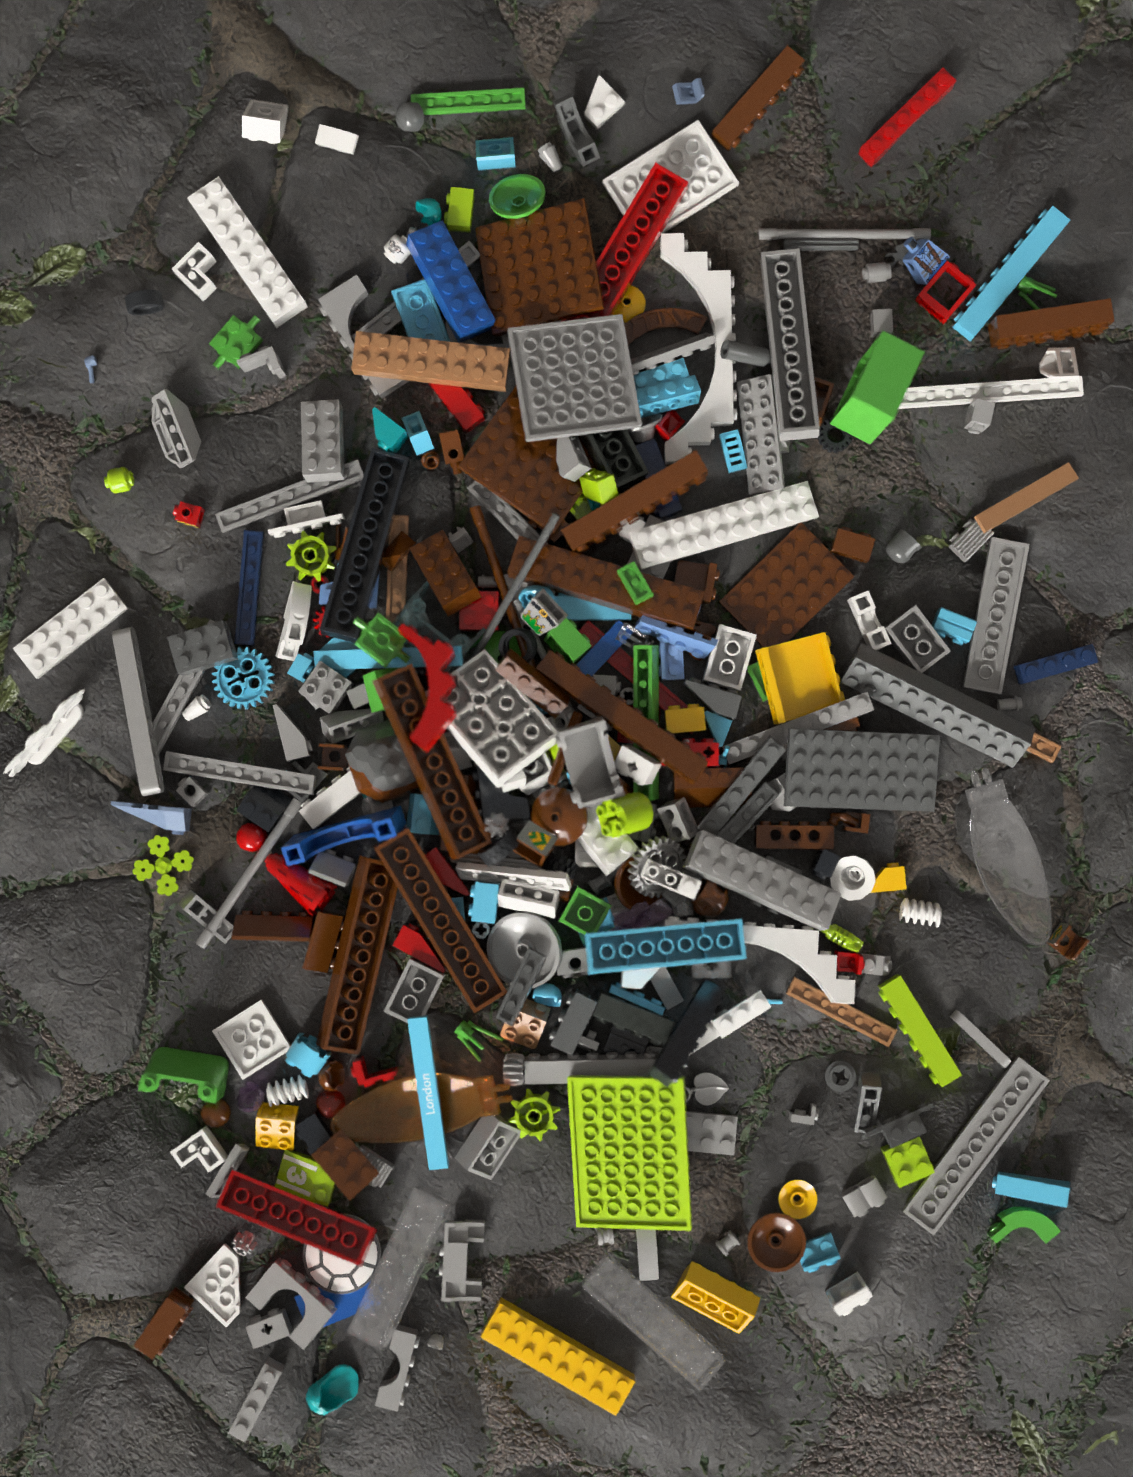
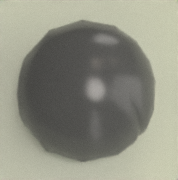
(409, 116)

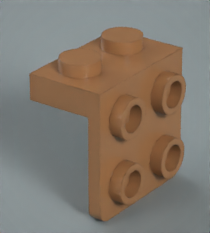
(528, 1025)

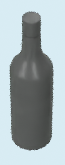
(745, 353)

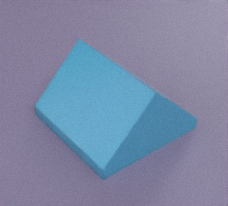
(495, 153)

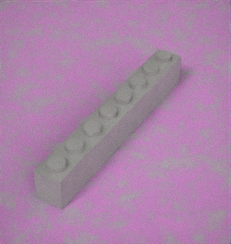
(556, 1067)

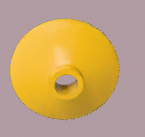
(636, 305)
(802, 1207)

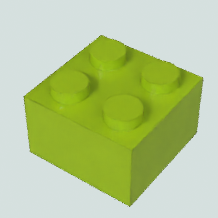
(908, 1162)

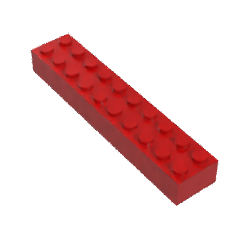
(636, 236)

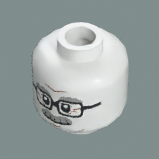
(396, 249)

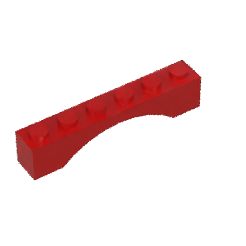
(904, 118)

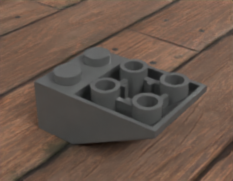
(715, 700)

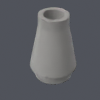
(550, 156)

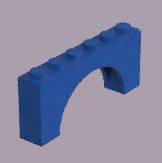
(380, 824)

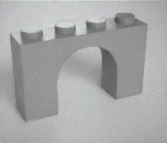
(317, 1307)

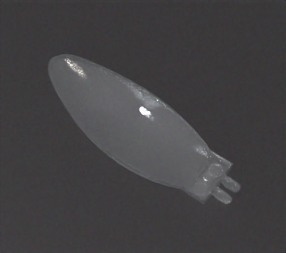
(1008, 860)

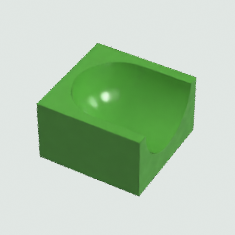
(877, 387)

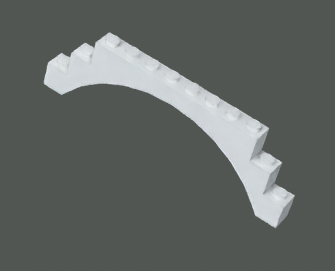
(715, 293)
(795, 944)

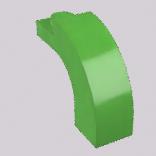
(1023, 1217)

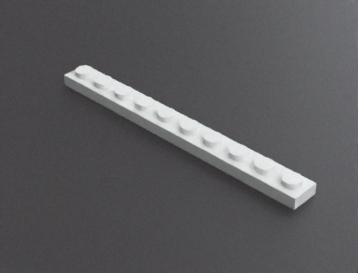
(992, 391)

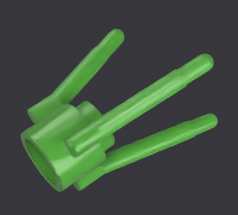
(1028, 285)
(465, 1031)

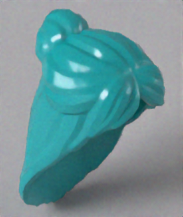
(333, 1389)

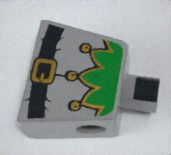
(542, 614)

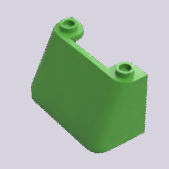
(189, 1067)

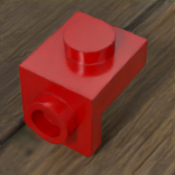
(850, 962)

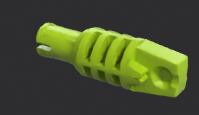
(843, 938)

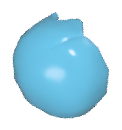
(547, 995)

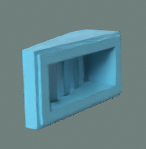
(735, 433)

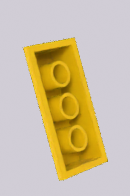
(716, 1297)

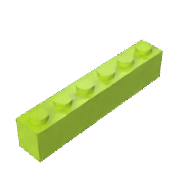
(919, 1030)

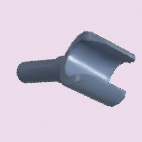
(91, 361)

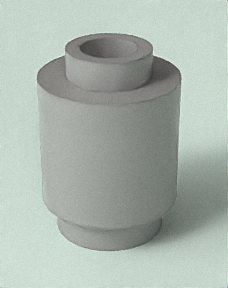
(876, 272)

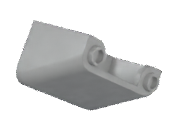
(589, 762)

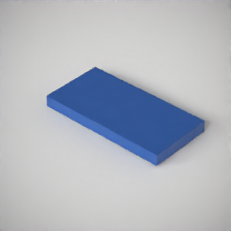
(345, 1303)

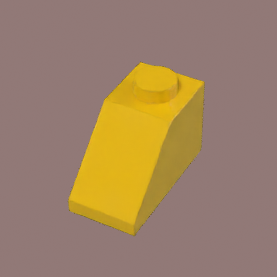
(890, 878)

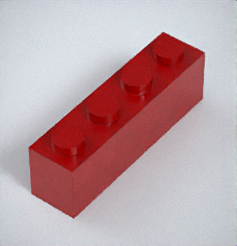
(460, 405)

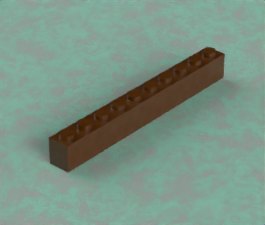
(622, 717)

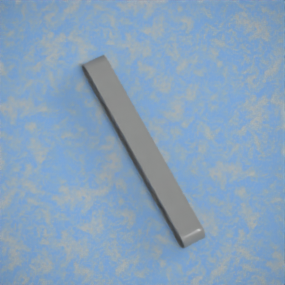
(138, 711)

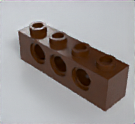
(824, 841)

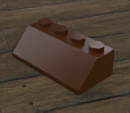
(707, 788)
(273, 927)

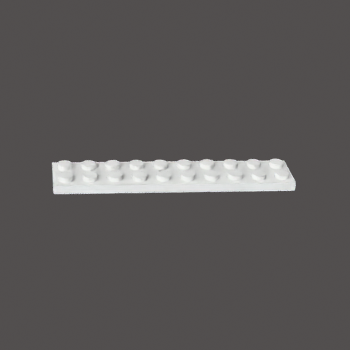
(723, 525)

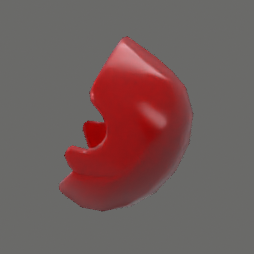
(251, 837)

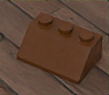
(324, 941)

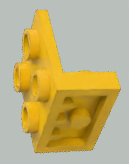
(276, 1126)

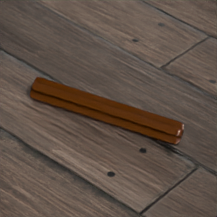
(559, 761)

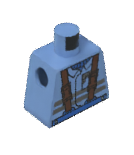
(923, 259)

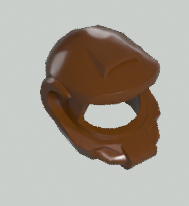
(710, 899)

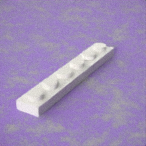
(495, 874)

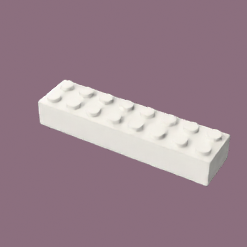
(247, 252)

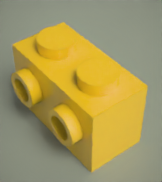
(685, 720)

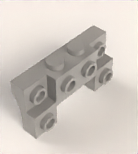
(455, 1258)

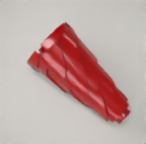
(304, 887)

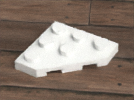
(219, 1285)

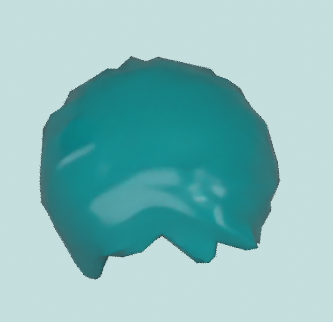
(430, 209)

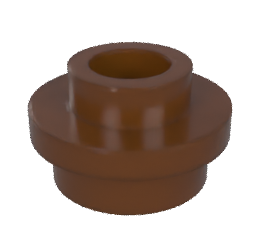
(430, 464)

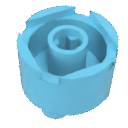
(307, 1055)

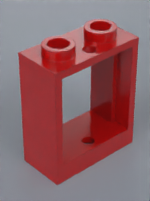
(935, 307)

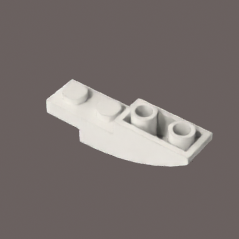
(295, 622)

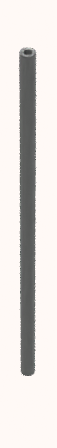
(516, 584)

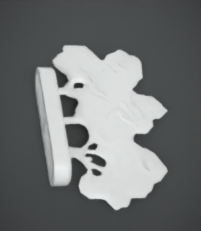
(47, 738)

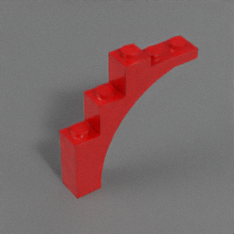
(437, 713)

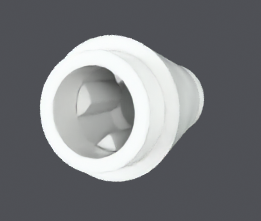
(197, 707)

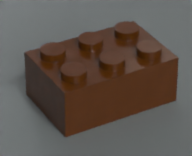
(345, 1164)
(164, 1324)

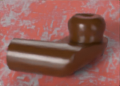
(835, 817)

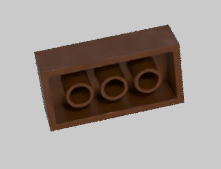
(445, 572)

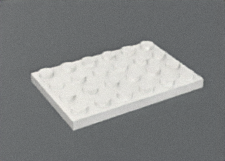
(686, 154)

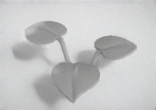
(707, 1087)

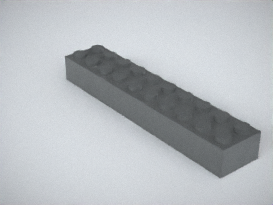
(938, 705)

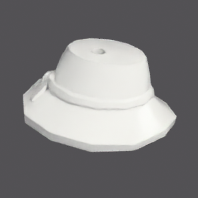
(849, 882)

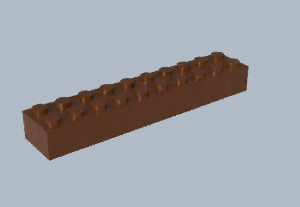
(600, 584)
(434, 771)
(440, 919)
(358, 958)

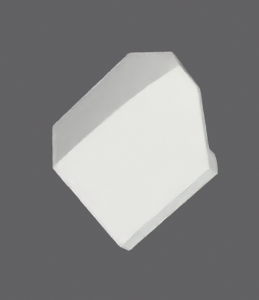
(1059, 363)

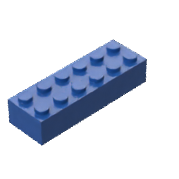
(450, 281)

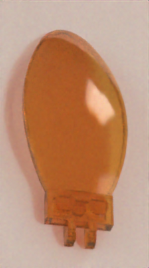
(394, 1112)

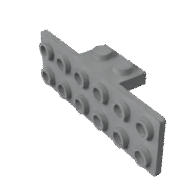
(761, 435)

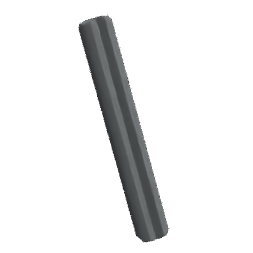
(821, 244)

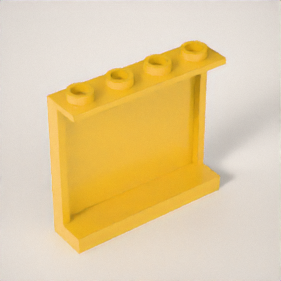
(799, 677)

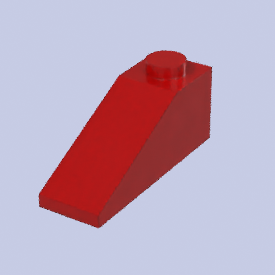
(445, 872)
(415, 944)

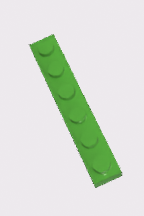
(471, 101)

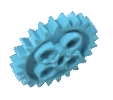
(249, 694)

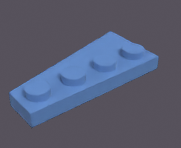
(676, 636)

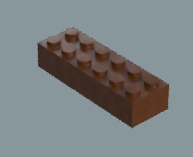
(1050, 323)

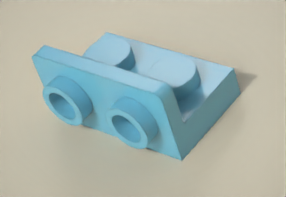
(819, 1252)

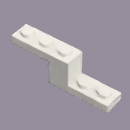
(728, 1021)

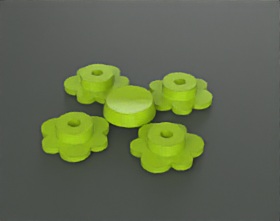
(163, 865)

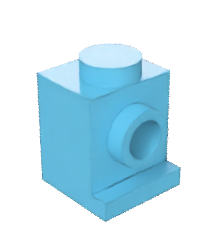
(301, 667)

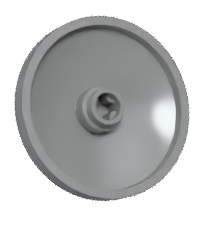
(511, 939)

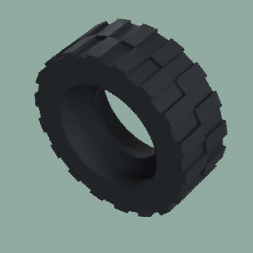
(499, 847)

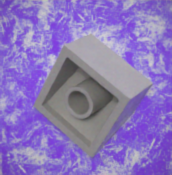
(333, 867)

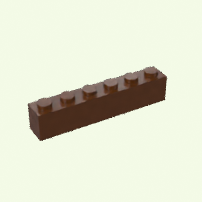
(758, 98)

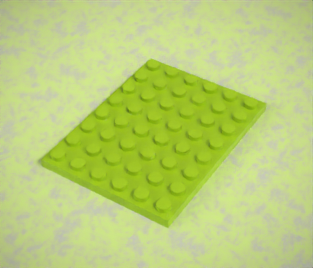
(629, 1153)

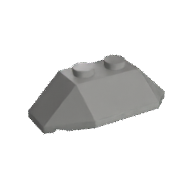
(175, 428)

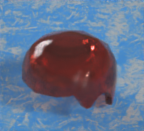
(330, 1103)

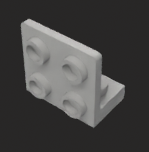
(265, 355)
(326, 688)

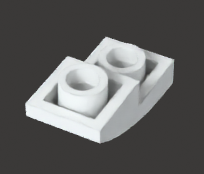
(336, 139)

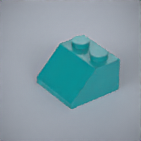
(388, 433)

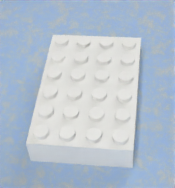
(496, 720)

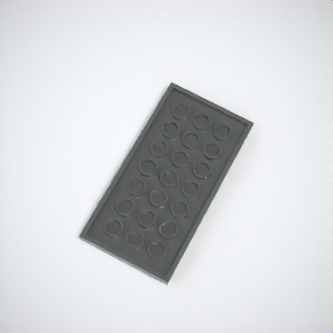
(861, 770)

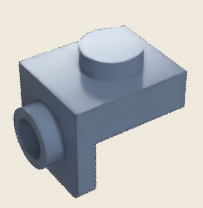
(688, 92)

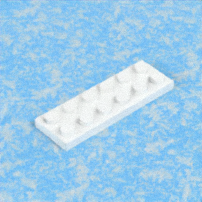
(70, 628)

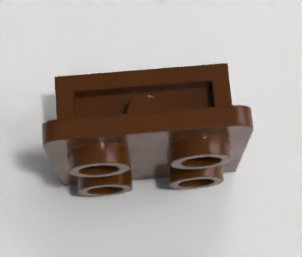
(698, 577)

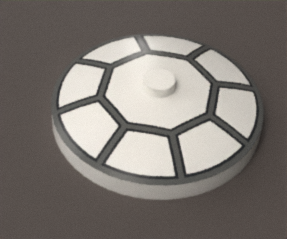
(337, 1274)

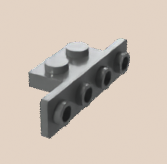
(902, 1129)

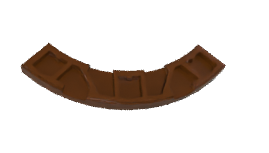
(663, 318)

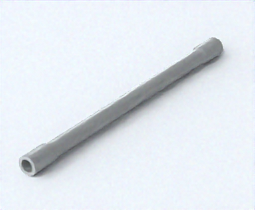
(774, 233)
(210, 930)

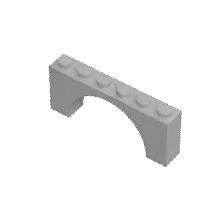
(340, 307)

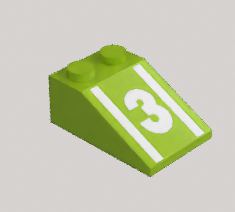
(304, 1178)

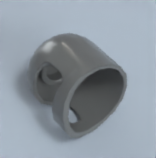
(902, 547)

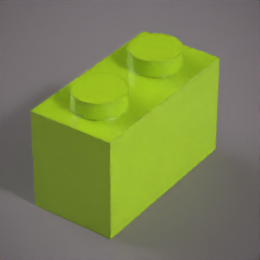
(460, 209)
(598, 486)

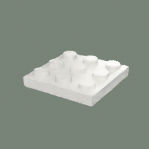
(252, 1039)

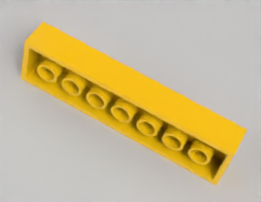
(558, 1356)

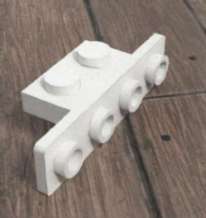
(305, 516)

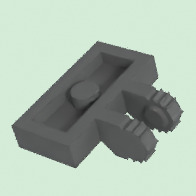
(311, 770)

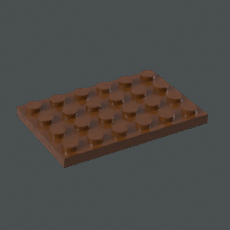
(786, 588)

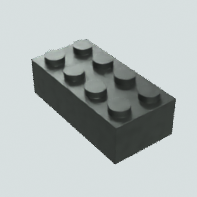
(616, 455)
(632, 1017)

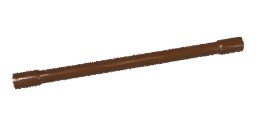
(480, 522)

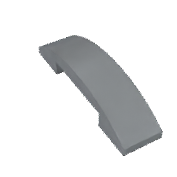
(666, 988)
(647, 1254)

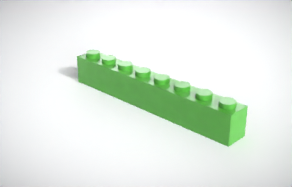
(647, 700)

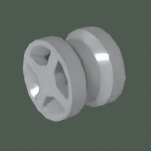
(605, 1235)

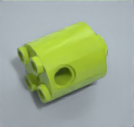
(625, 814)

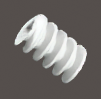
(920, 911)
(287, 1091)

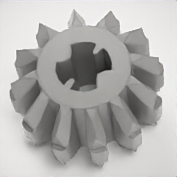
(514, 1069)

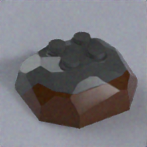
(380, 764)

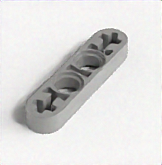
(980, 1038)

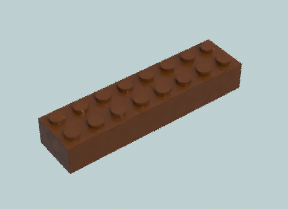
(635, 502)

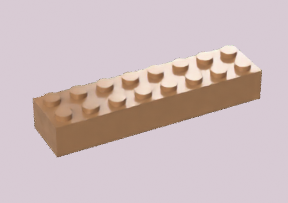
(431, 361)

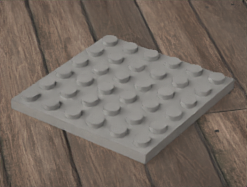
(574, 377)

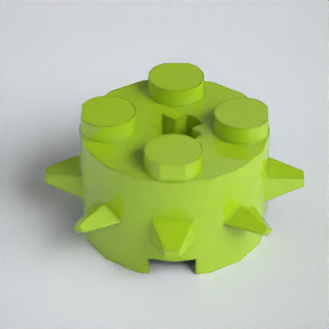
(313, 567)
(527, 1123)

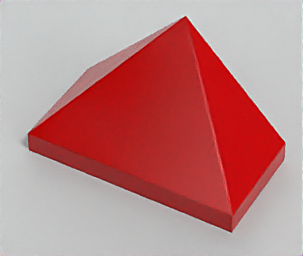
(669, 425)

